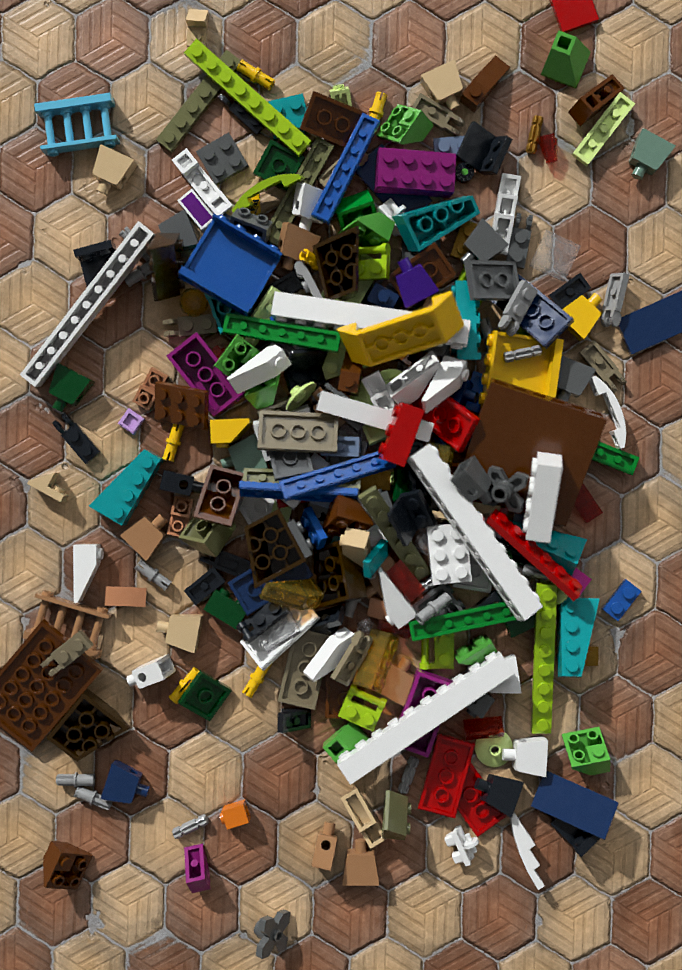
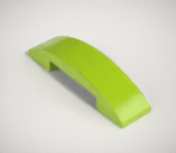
(286, 179)

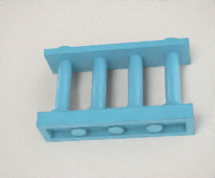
(66, 107)

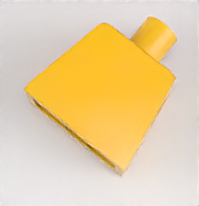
(584, 315)

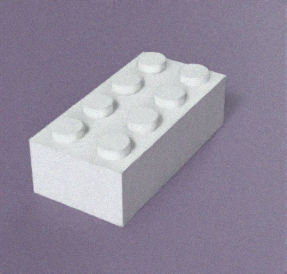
(542, 496)

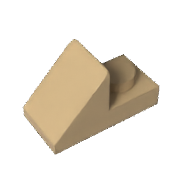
(197, 26)
(45, 485)

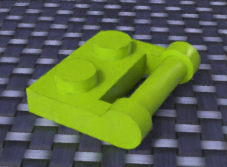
(374, 268)
(442, 653)
(359, 713)

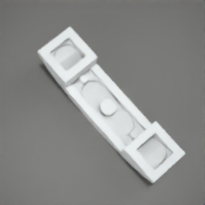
(201, 183)
(619, 434)

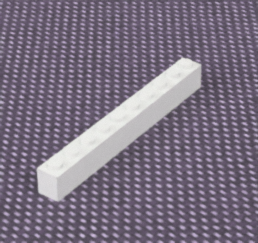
(88, 305)
(336, 314)
(475, 533)
(424, 717)

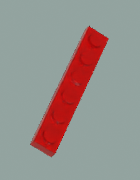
(534, 554)

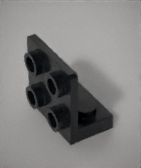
(483, 149)
(94, 258)
(305, 368)
(410, 514)
(578, 838)

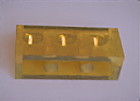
(377, 662)

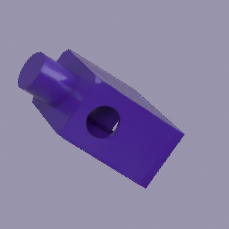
(414, 283)

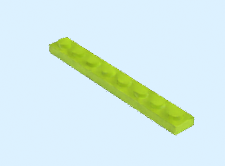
(247, 97)
(544, 659)

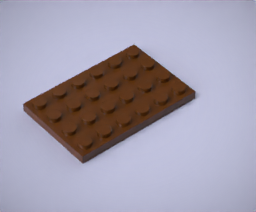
(31, 698)

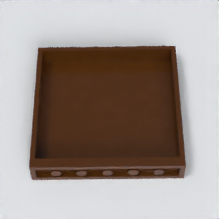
(523, 422)

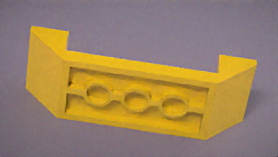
(403, 334)

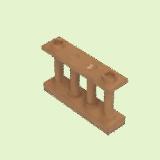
(100, 612)

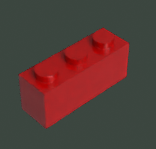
(401, 434)

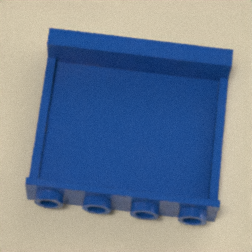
(230, 265)

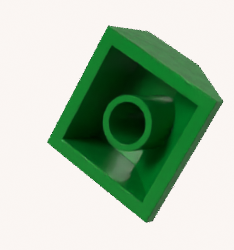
(354, 207)

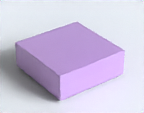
(131, 421)

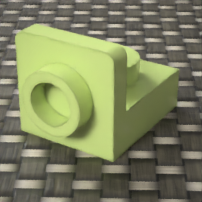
(341, 94)

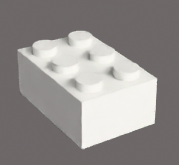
(447, 555)

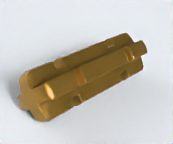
(534, 134)

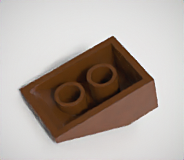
(220, 496)

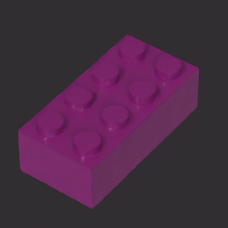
(415, 172)
(196, 365)
(424, 684)

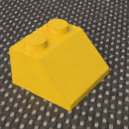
(228, 431)

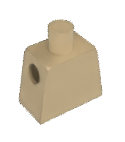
(443, 85)
(112, 169)
(182, 631)

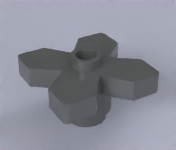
(506, 489)
(271, 933)

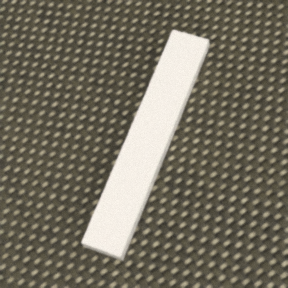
(365, 413)

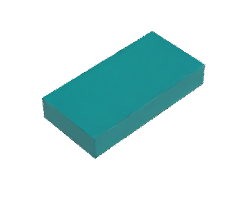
(375, 558)

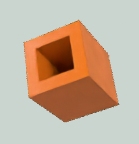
(235, 814)

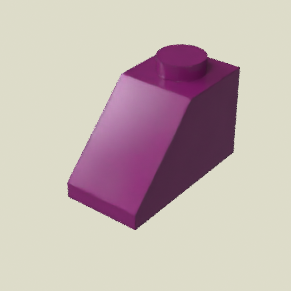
(196, 868)

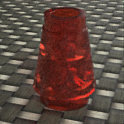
(549, 147)

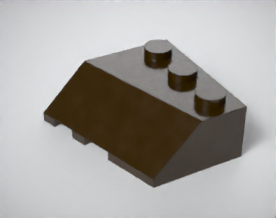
(166, 263)
(339, 264)
(271, 548)
(337, 576)
(86, 726)

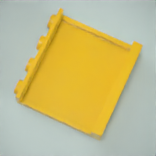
(533, 373)

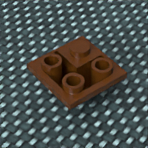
(344, 514)
(64, 865)

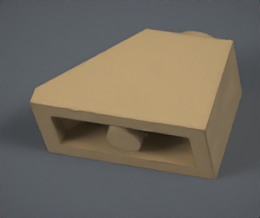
(355, 545)

